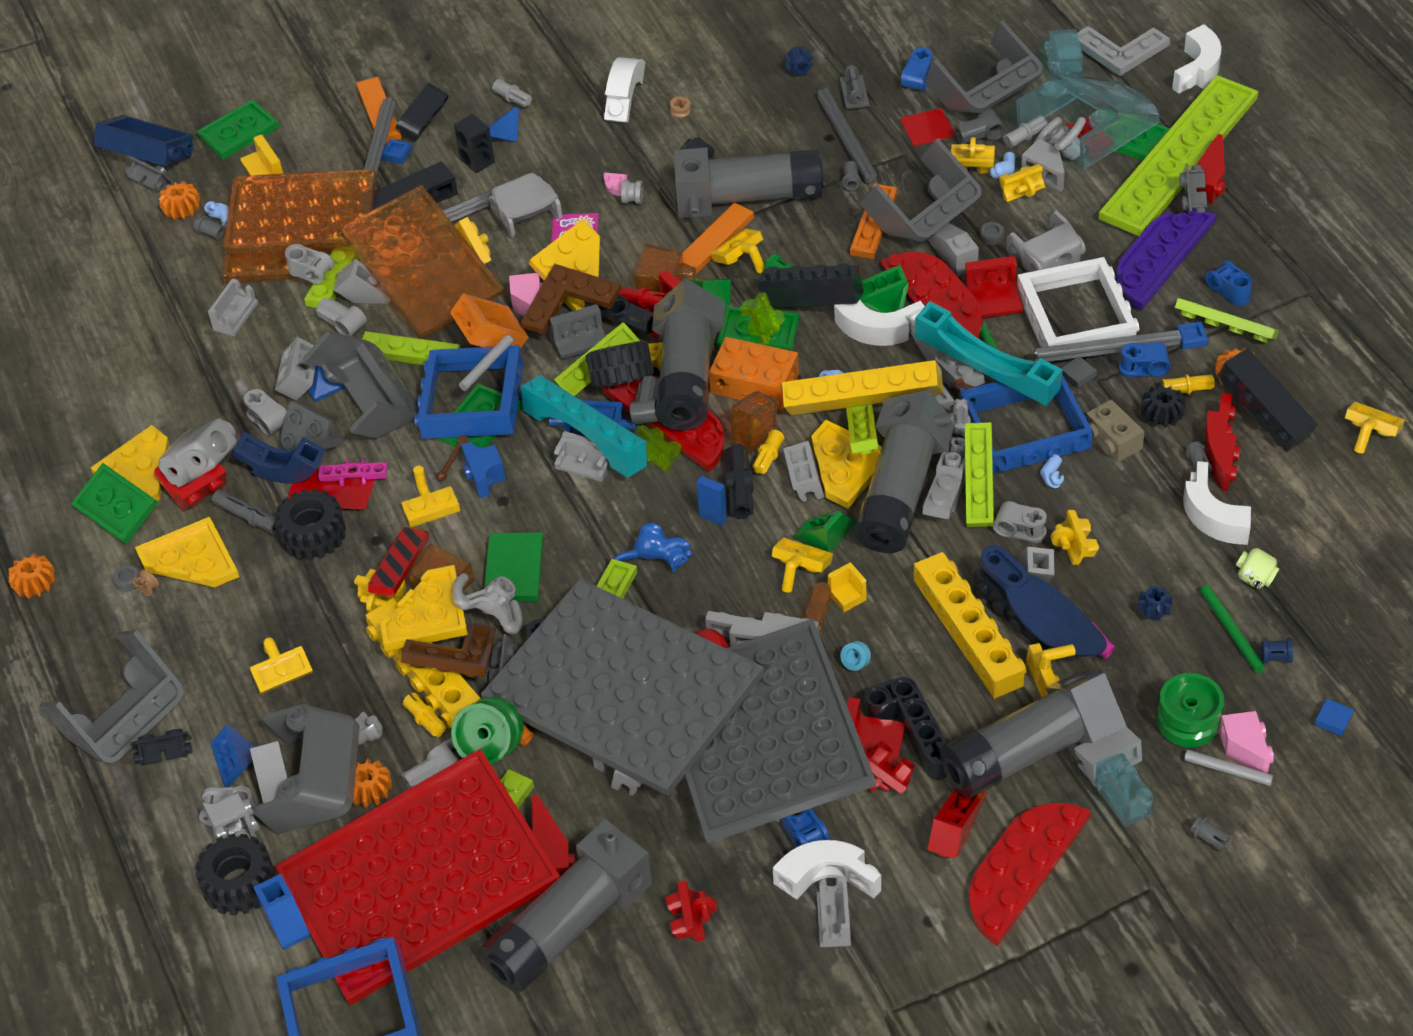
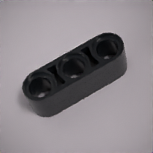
(422, 111)

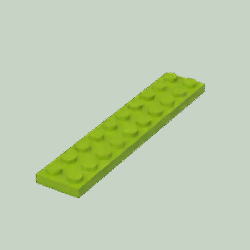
(1157, 177)

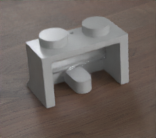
(231, 816)

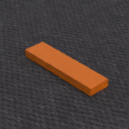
(372, 97)
(721, 231)
(868, 232)

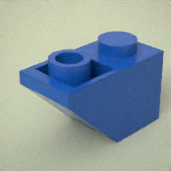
(281, 911)

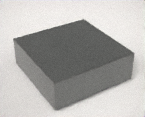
(1078, 372)

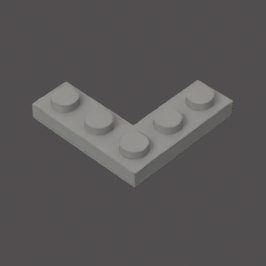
(1124, 58)

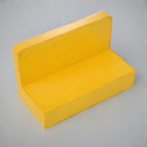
(262, 161)

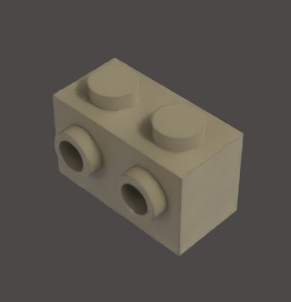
(1115, 431)

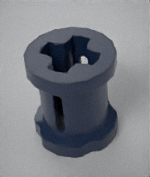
(1276, 650)

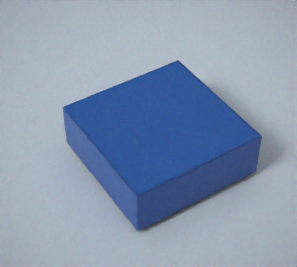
(396, 151)
(1192, 335)
(1334, 717)

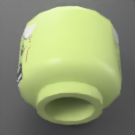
(1257, 568)

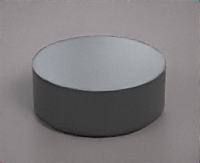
(992, 233)
(123, 577)

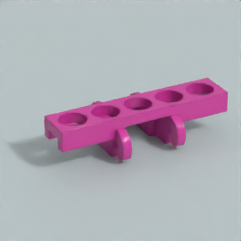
(362, 471)

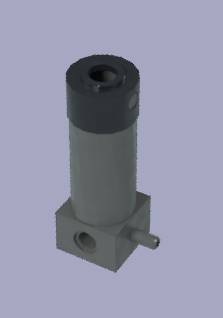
(743, 179)
(685, 326)
(913, 431)
(1072, 712)
(607, 873)

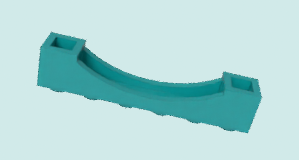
(1032, 378)
(620, 446)

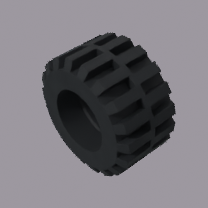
(619, 364)
(313, 539)
(225, 857)

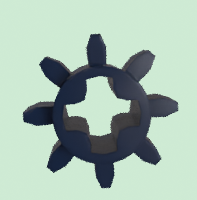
(799, 60)
(1155, 603)

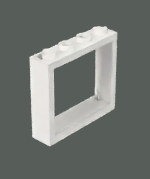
(1071, 274)

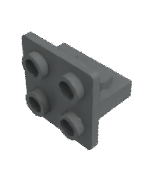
(577, 331)
(309, 424)

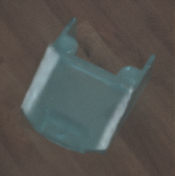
(1119, 116)

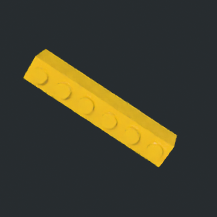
(860, 387)

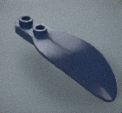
(1041, 606)

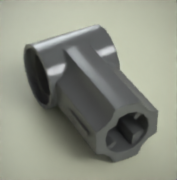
(986, 125)
(644, 407)

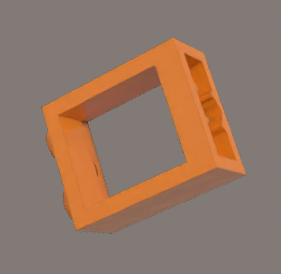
(487, 322)

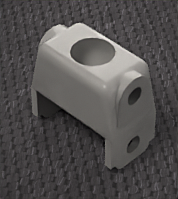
(523, 199)
(1051, 249)
(207, 441)

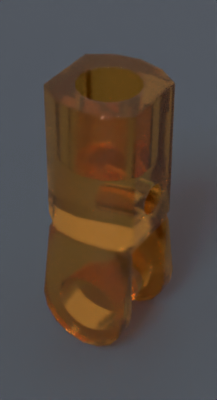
(819, 603)

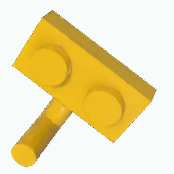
(477, 243)
(741, 243)
(1371, 418)
(429, 505)
(799, 554)
(1040, 664)
(280, 667)

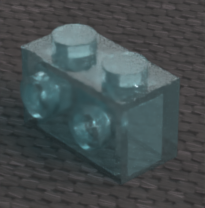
(1064, 52)
(1123, 789)

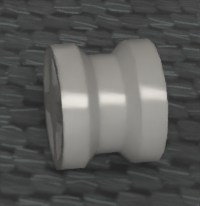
(632, 191)

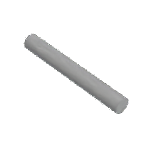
(486, 362)
(1228, 767)

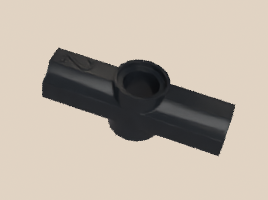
(631, 315)
(739, 481)

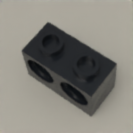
(474, 143)

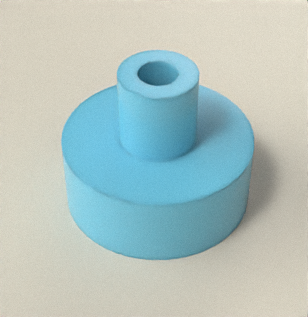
(855, 655)

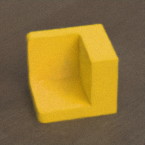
(847, 587)

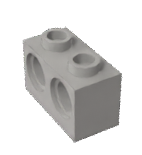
(294, 374)

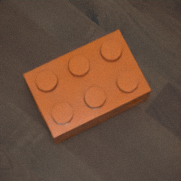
(751, 367)

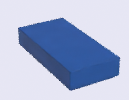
(711, 500)

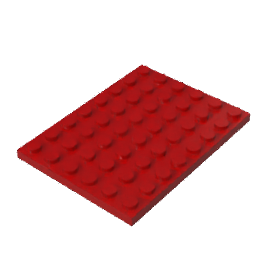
(419, 872)

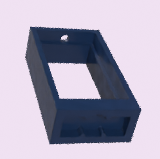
(143, 140)

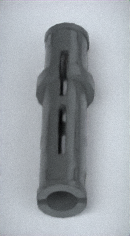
(254, 515)

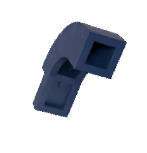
(279, 464)

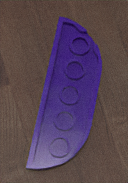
(1160, 253)

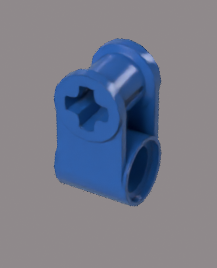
(917, 69)
(1230, 283)
(1146, 358)
(805, 828)

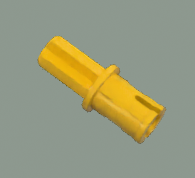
(1189, 384)
(768, 451)
(424, 715)

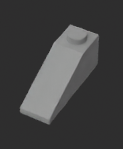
(954, 248)

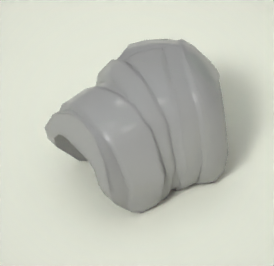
(369, 728)

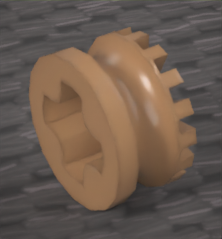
(675, 105)
(145, 582)

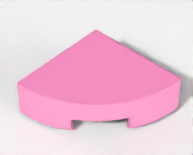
(613, 182)

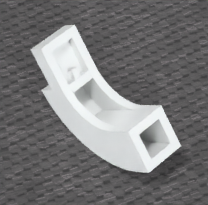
(1205, 49)
(620, 87)
(876, 327)
(1212, 516)
(825, 860)

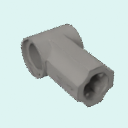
(346, 320)
(437, 760)

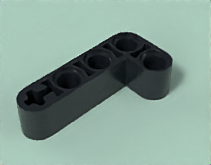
(915, 715)

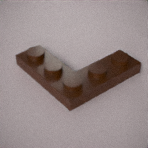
(563, 283)
(469, 660)

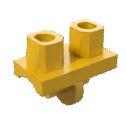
(975, 155)
(1022, 183)
(1072, 538)
(371, 599)

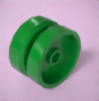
(1190, 710)
(489, 726)

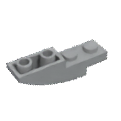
(950, 367)
(948, 481)
(743, 629)

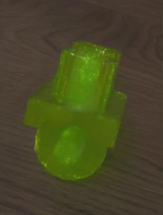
(764, 318)
(657, 448)

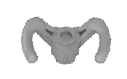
(1063, 137)
(491, 600)

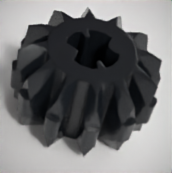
(1163, 406)

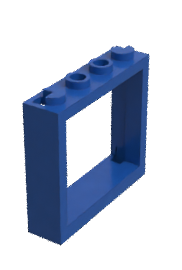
(999, 394)
(469, 423)
(349, 961)

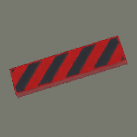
(398, 561)

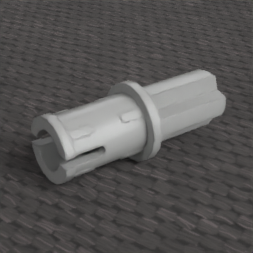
(511, 93)
(1024, 132)
(961, 410)

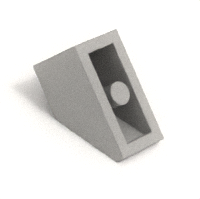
(1049, 159)
(359, 285)

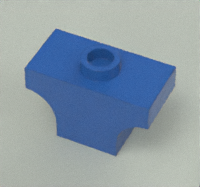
(483, 467)

